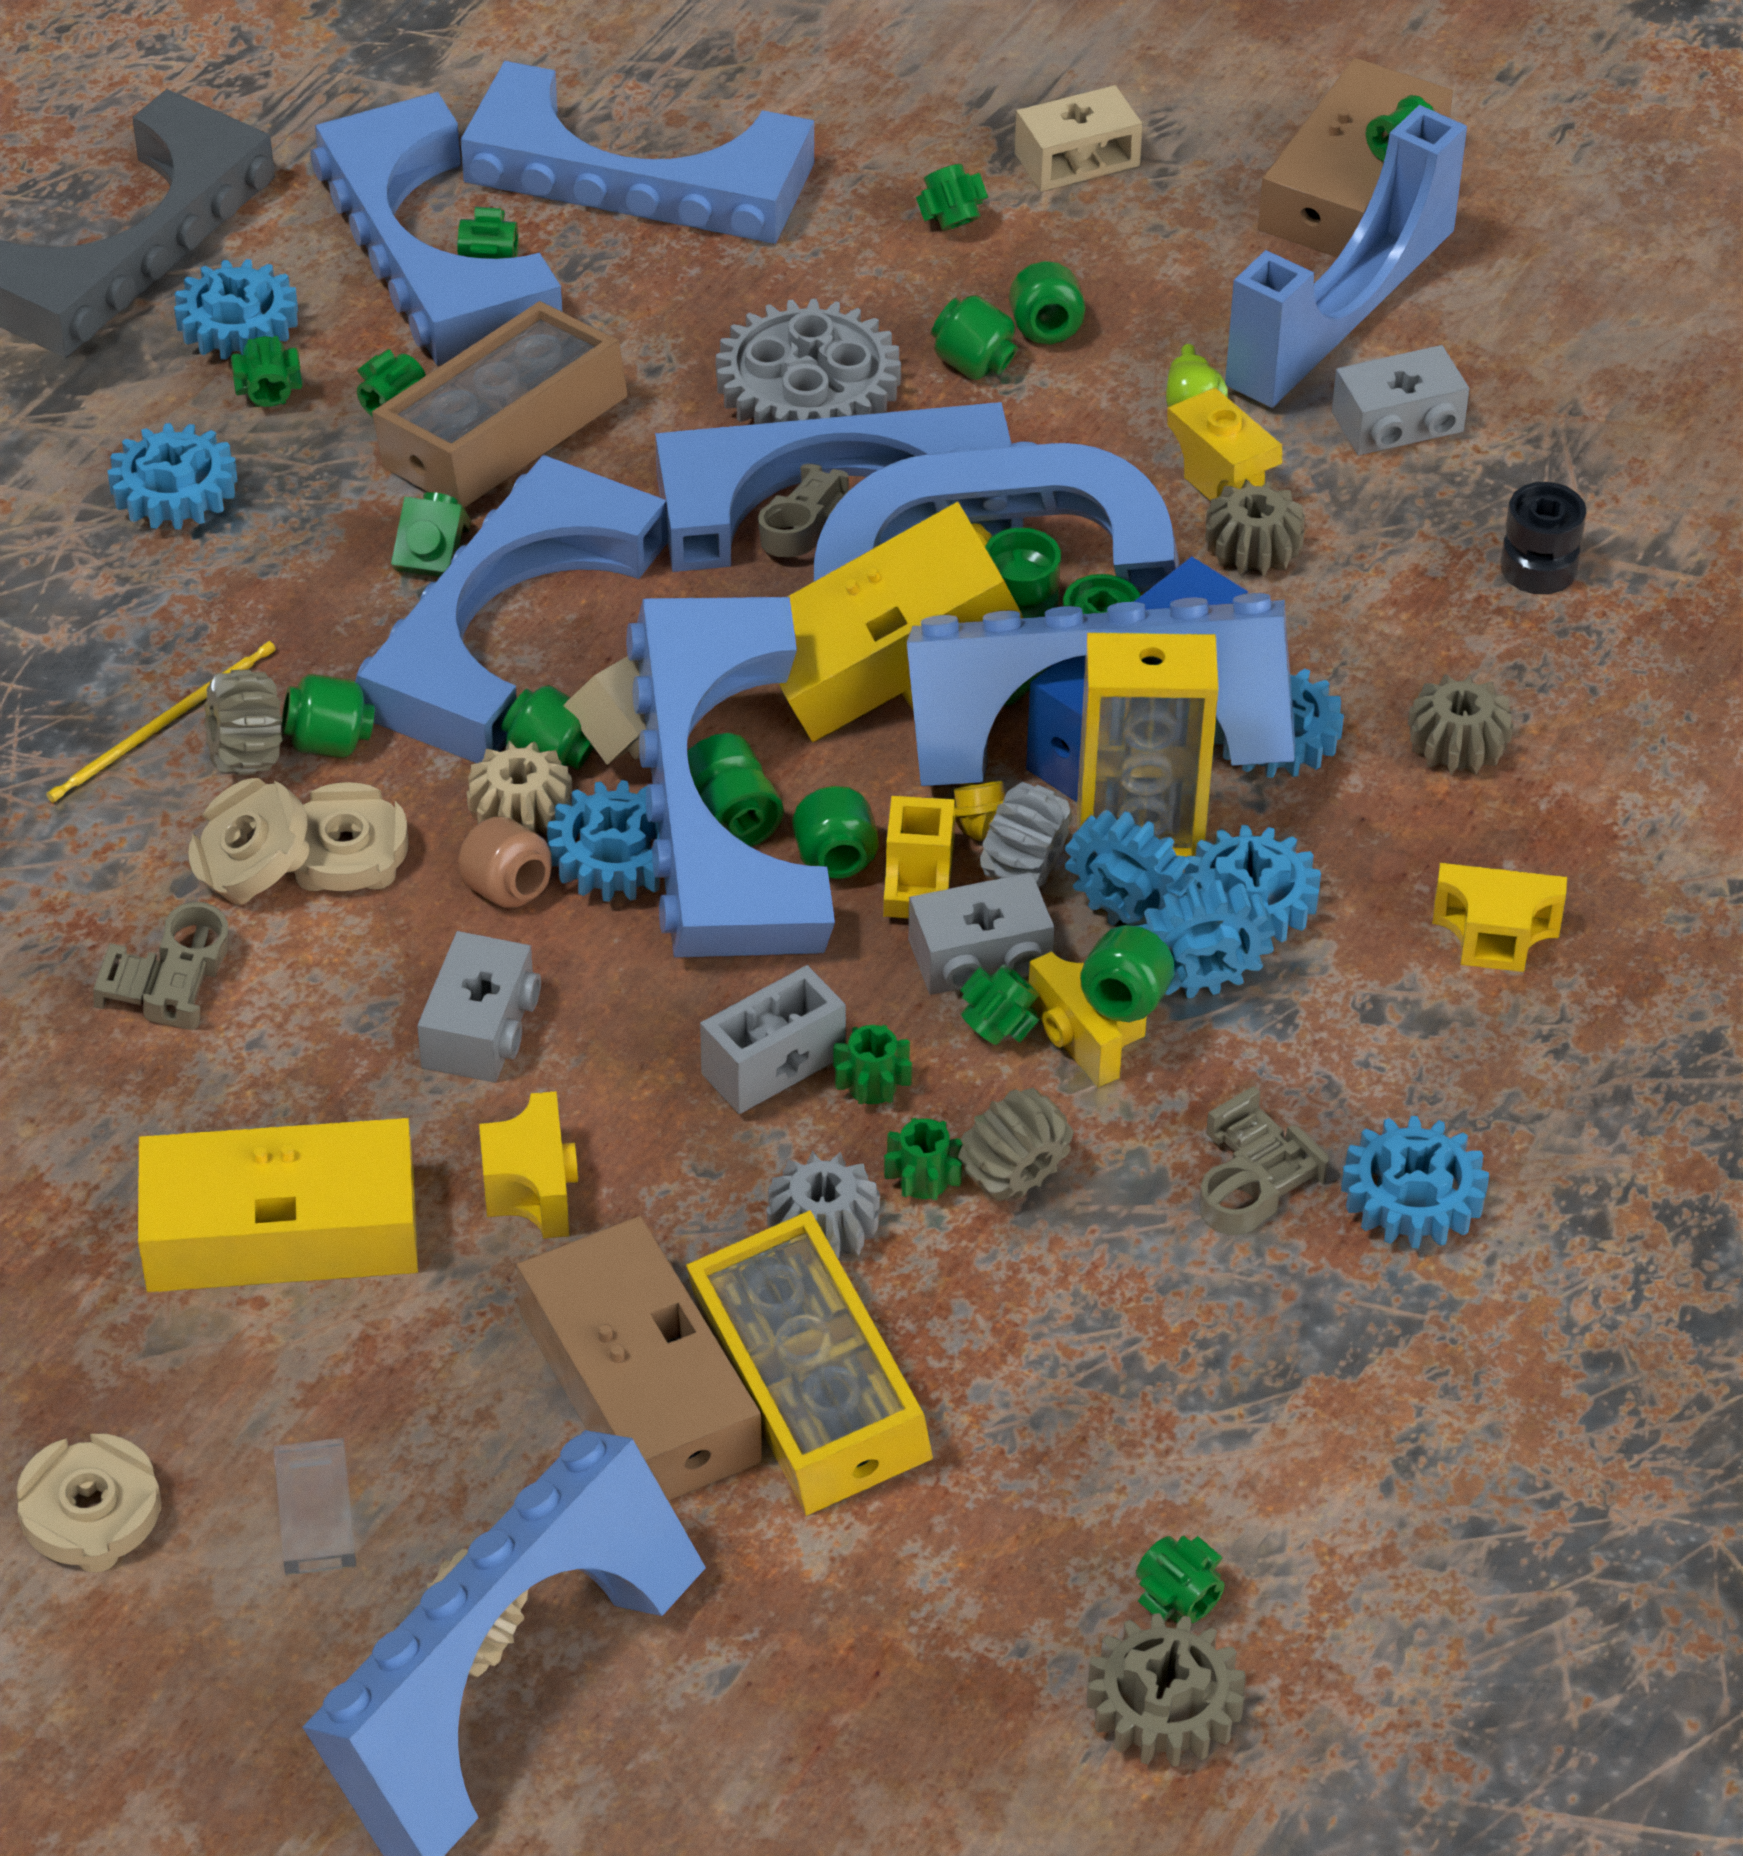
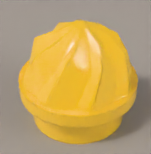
(977, 807)

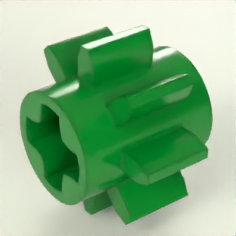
(952, 197)
(488, 235)
(266, 371)
(385, 378)
(999, 1004)
(872, 1064)
(923, 1158)
(1180, 1578)

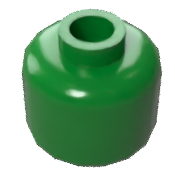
(1047, 302)
(974, 337)
(326, 716)
(544, 719)
(835, 831)
(1127, 973)

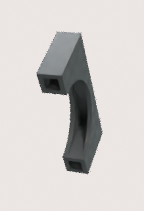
(72, 291)

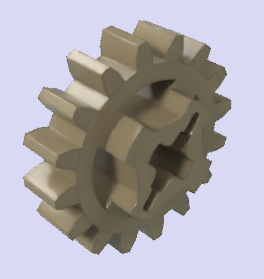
(1196, 1707)

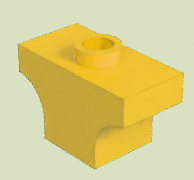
(1221, 443)
(917, 850)
(1498, 912)
(1074, 1024)
(529, 1166)

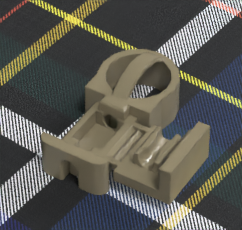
(804, 510)
(175, 977)
(1260, 1166)

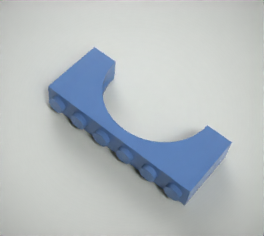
(370, 169)
(730, 190)
(1288, 322)
(725, 472)
(549, 523)
(972, 668)
(717, 888)
(396, 1718)

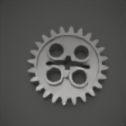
(807, 365)

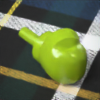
(1191, 376)

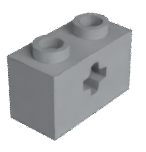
(1400, 400)
(977, 928)
(478, 1007)
(772, 1039)

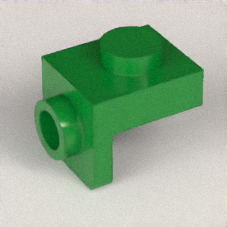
(429, 534)

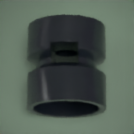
(1543, 537)

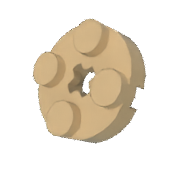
(355, 864)
(245, 868)
(94, 1534)

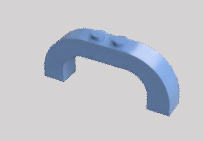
(1008, 485)

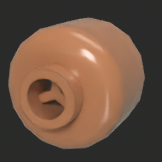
(505, 862)

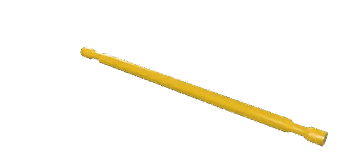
(151, 728)

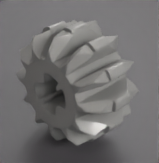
(1026, 833)
(836, 1195)

